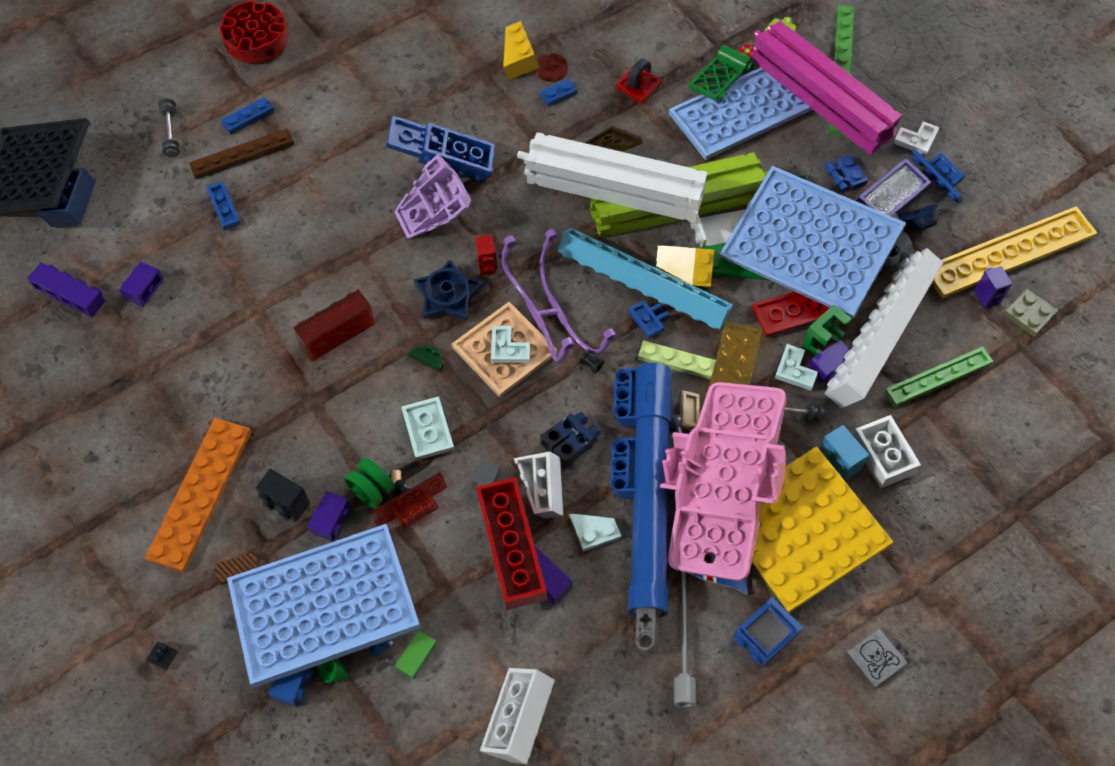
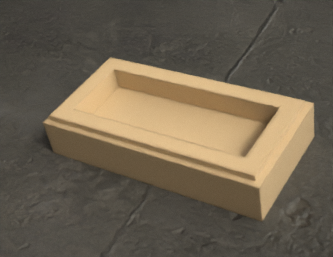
(689, 409)

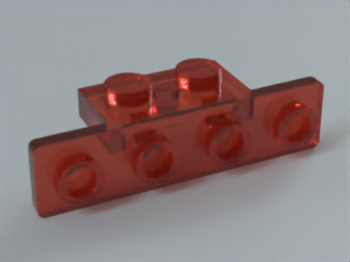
(411, 504)

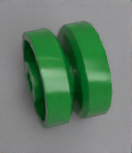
(369, 482)

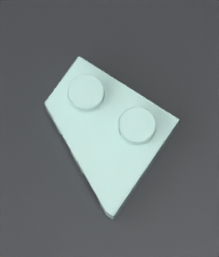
(594, 530)

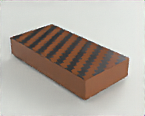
(235, 566)

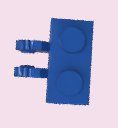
(646, 318)

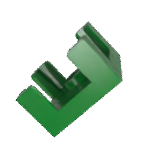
(824, 329)

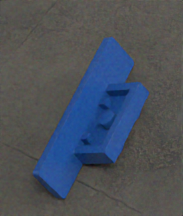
(943, 171)

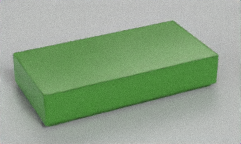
(415, 654)

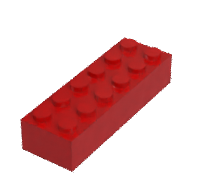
(511, 544)

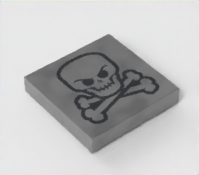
(876, 658)

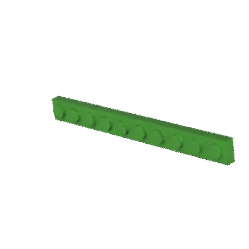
(843, 45)

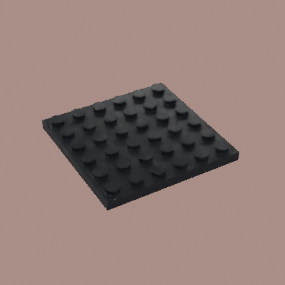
(38, 163)

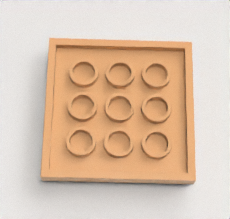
(477, 343)

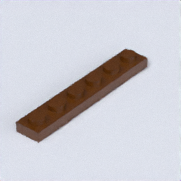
(241, 153)

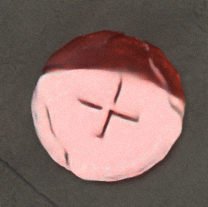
(552, 67)

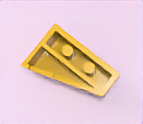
(518, 52)

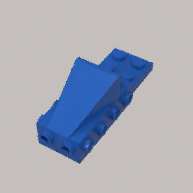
(464, 154)

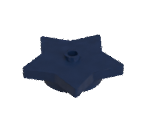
(447, 292)

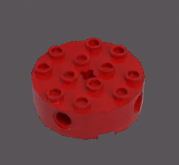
(254, 32)

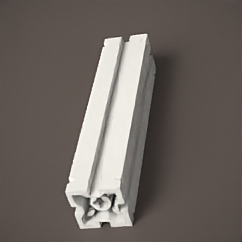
(614, 176)

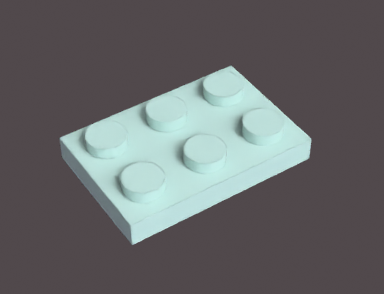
(427, 428)

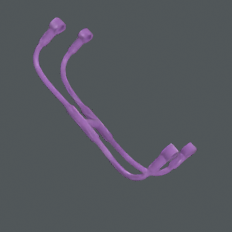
(567, 343)

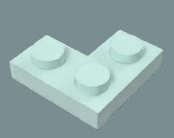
(506, 351)
(792, 372)

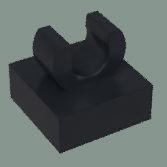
(161, 655)

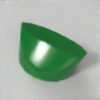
(332, 671)

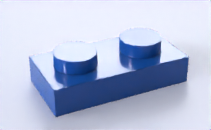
(558, 92)

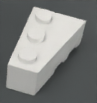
(543, 483)

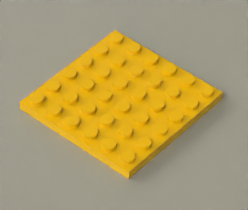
(813, 532)

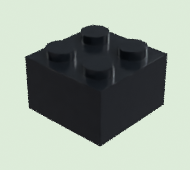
(282, 495)

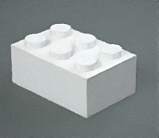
(888, 451)

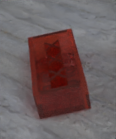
(334, 325)

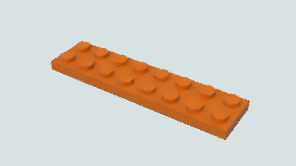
(198, 495)

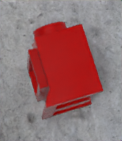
(486, 254)

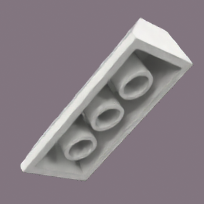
(517, 715)

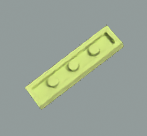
(677, 359)

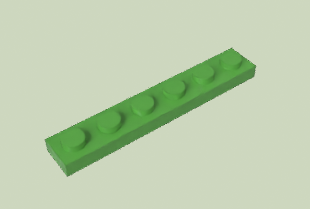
(938, 376)

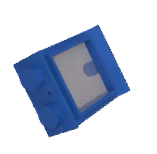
(767, 632)

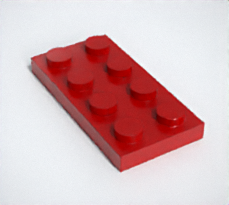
(787, 313)

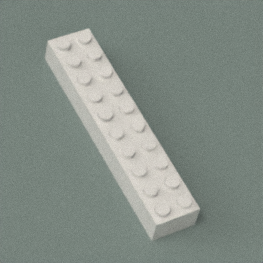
(883, 328)

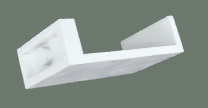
(716, 228)

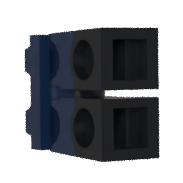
(569, 438)

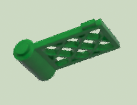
(731, 61)

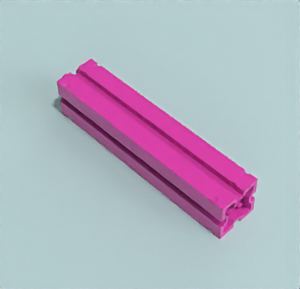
(825, 87)

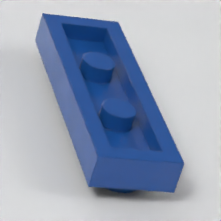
(247, 115)
(223, 205)

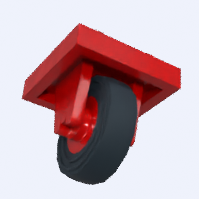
(639, 82)

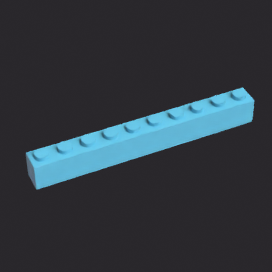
(645, 278)

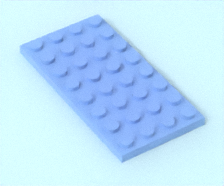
(747, 110)

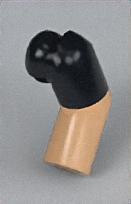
(400, 486)

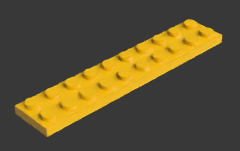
(1013, 250)

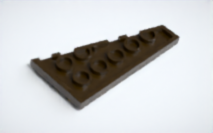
(615, 139)

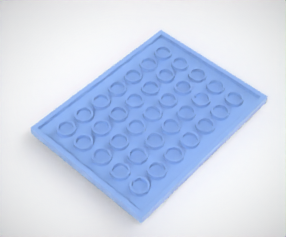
(812, 240)
(321, 605)

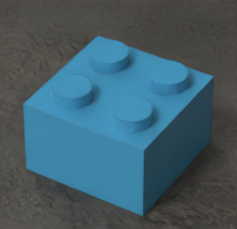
(844, 452)

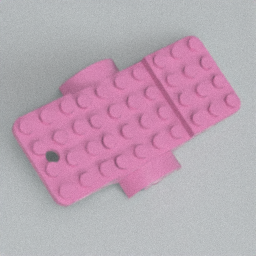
(724, 477)

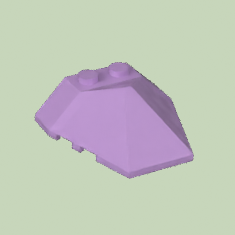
(433, 200)

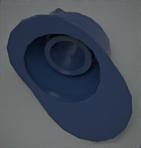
(921, 218)

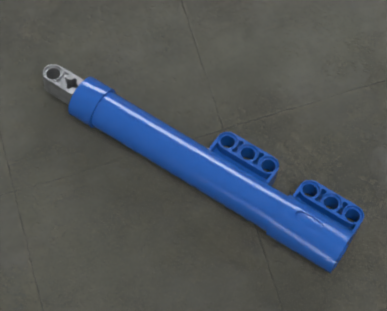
(650, 412)

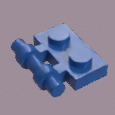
(849, 170)

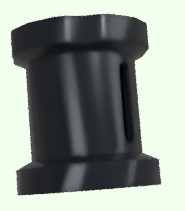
(591, 361)

